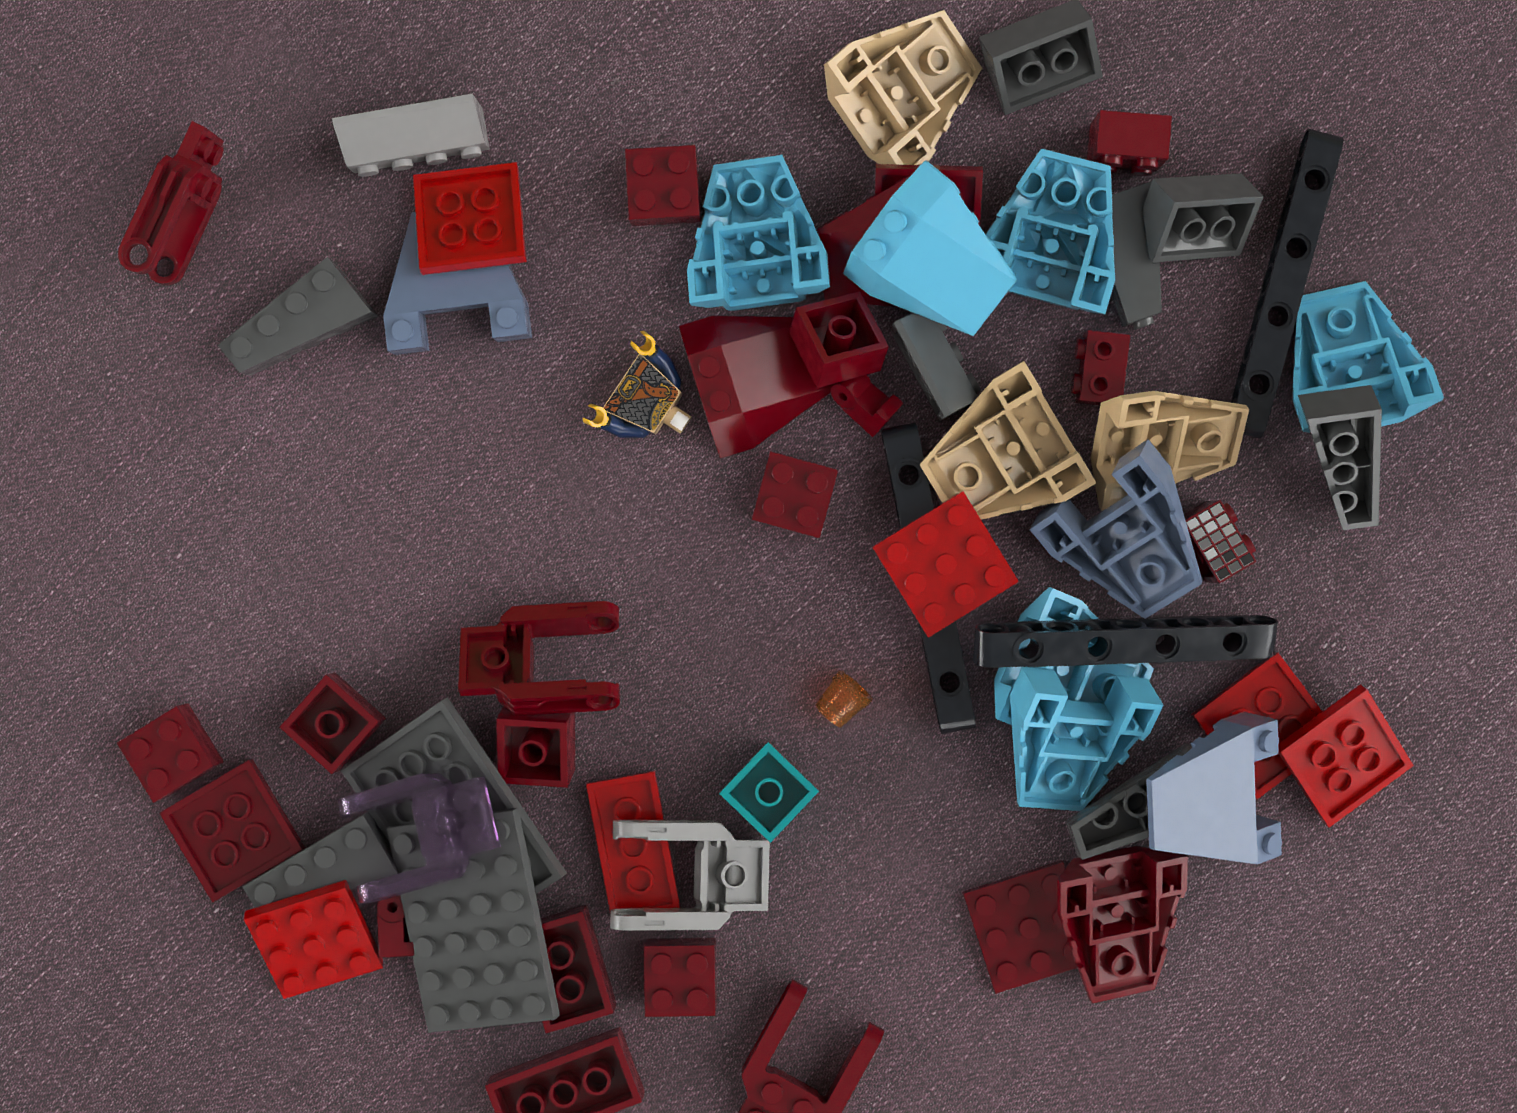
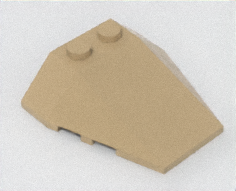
(902, 87)
(1188, 432)
(1007, 451)

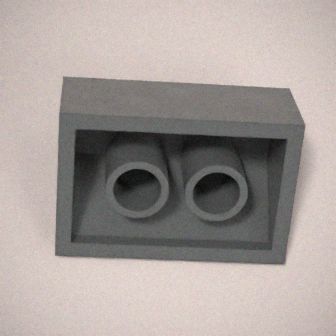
(1041, 56)
(1199, 216)
(935, 364)

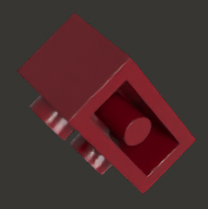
(1101, 368)

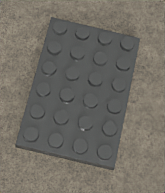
(445, 745)
(478, 935)

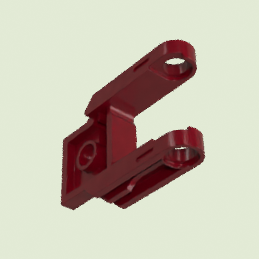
(176, 206)
(502, 659)
(778, 1092)

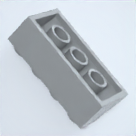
(412, 134)

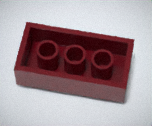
(579, 1078)

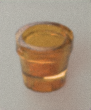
(843, 699)

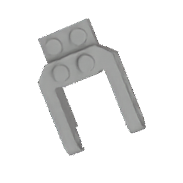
(727, 875)

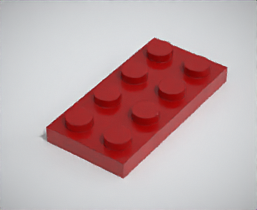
(633, 869)

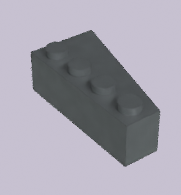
(298, 319)
(1348, 446)
(1117, 816)
(351, 853)

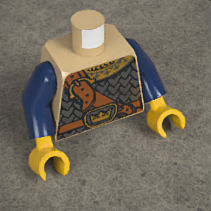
(644, 397)

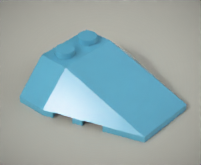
(931, 255)
(1352, 342)
(1080, 682)

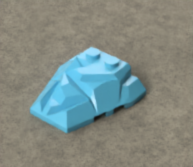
(1060, 233)
(755, 240)

